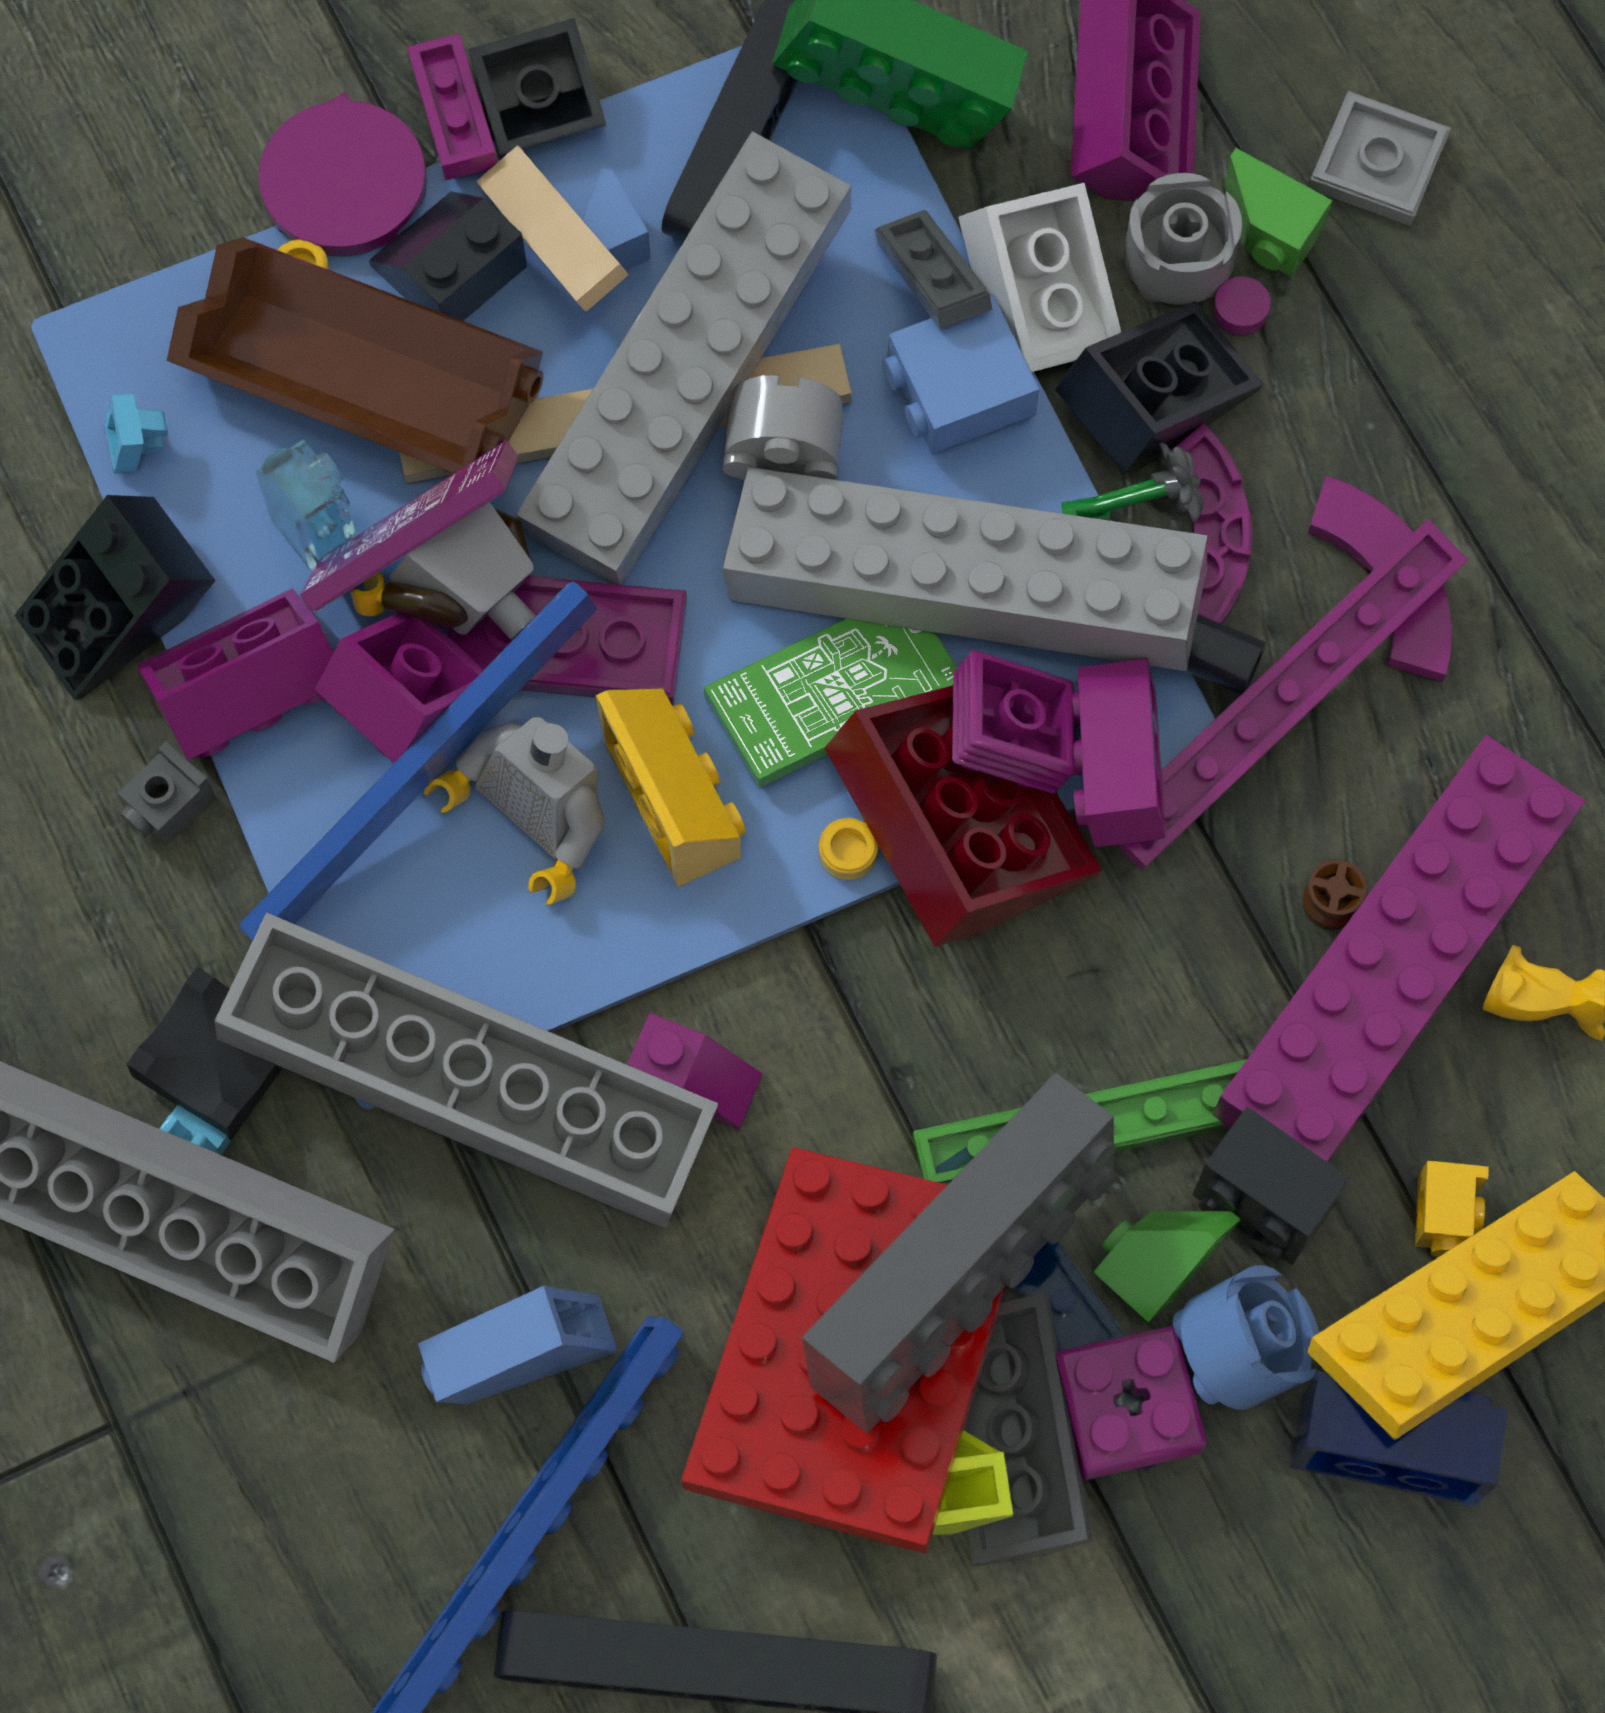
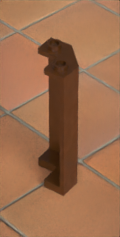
(355, 356)

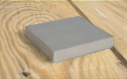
(1379, 158)

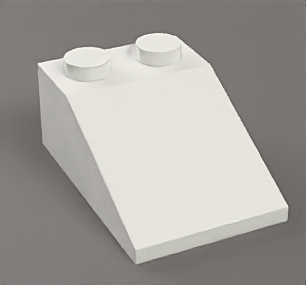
(1044, 272)

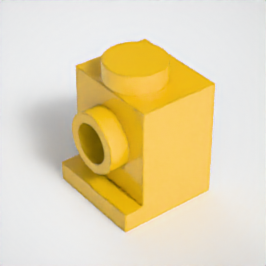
(1448, 1205)

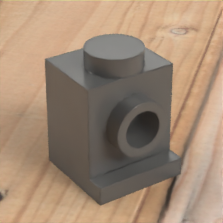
(169, 815)

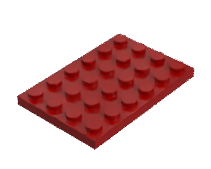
(776, 1439)

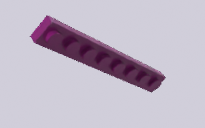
(1300, 681)

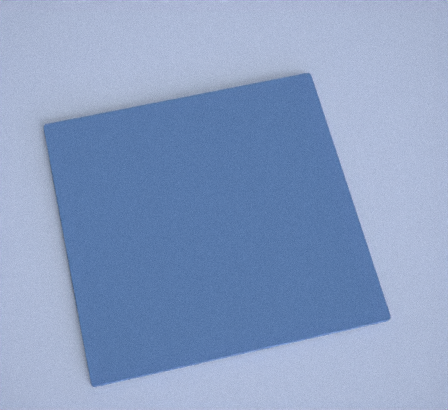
(452, 886)

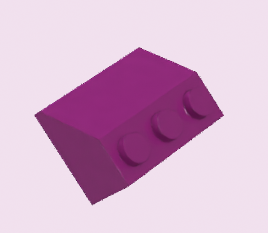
(239, 674)

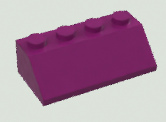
(1134, 94)

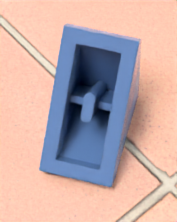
(616, 221)

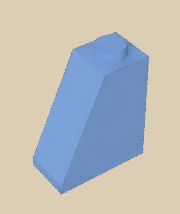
(516, 1345)

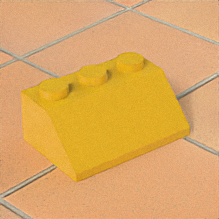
(670, 781)

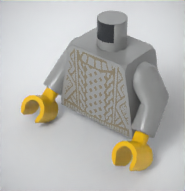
(539, 786)

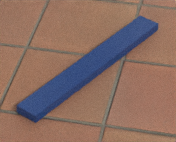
(425, 759)

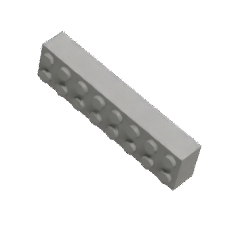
(684, 358)
(966, 568)
(464, 1070)
(185, 1217)

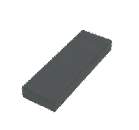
(933, 269)

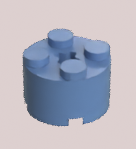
(1247, 1339)

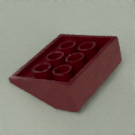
(955, 837)

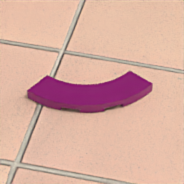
(1224, 521)
(1370, 535)

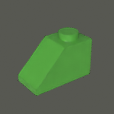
(1276, 211)
(1161, 1255)

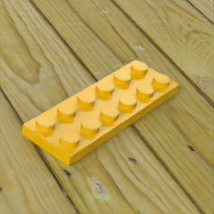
(1471, 1308)

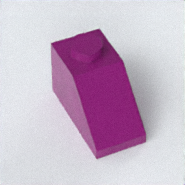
(697, 1065)

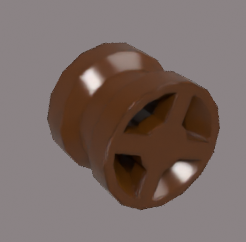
(1340, 882)

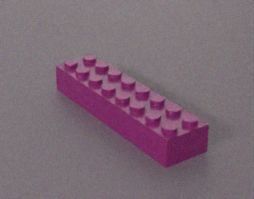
(1403, 950)

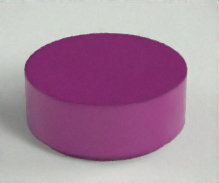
(1241, 305)

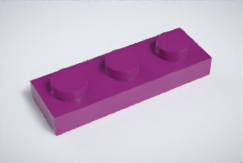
(452, 106)

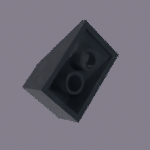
(1156, 385)

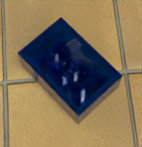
(1444, 1457)

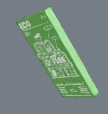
(800, 696)

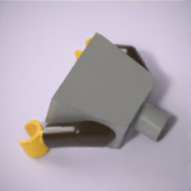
(459, 577)

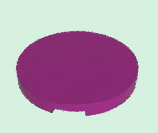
(342, 177)

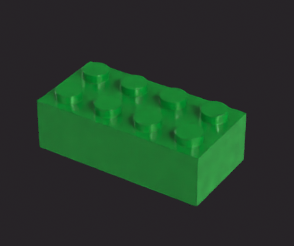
(904, 63)

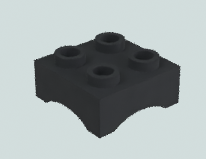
(196, 1069)

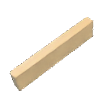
(552, 228)

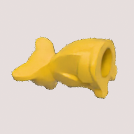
(1538, 993)

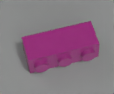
(1118, 753)

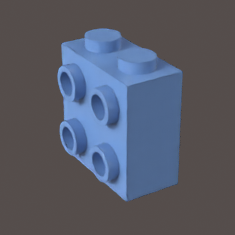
(960, 378)

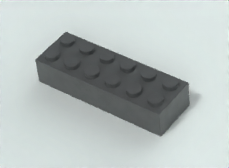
(961, 1254)

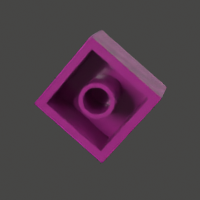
(396, 680)

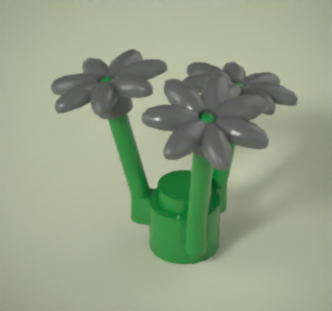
(1173, 480)

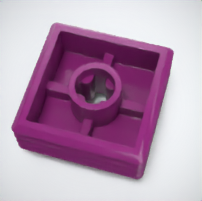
(1013, 722)
(1166, 1421)

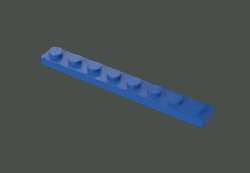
(538, 1511)

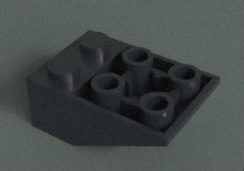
(113, 592)

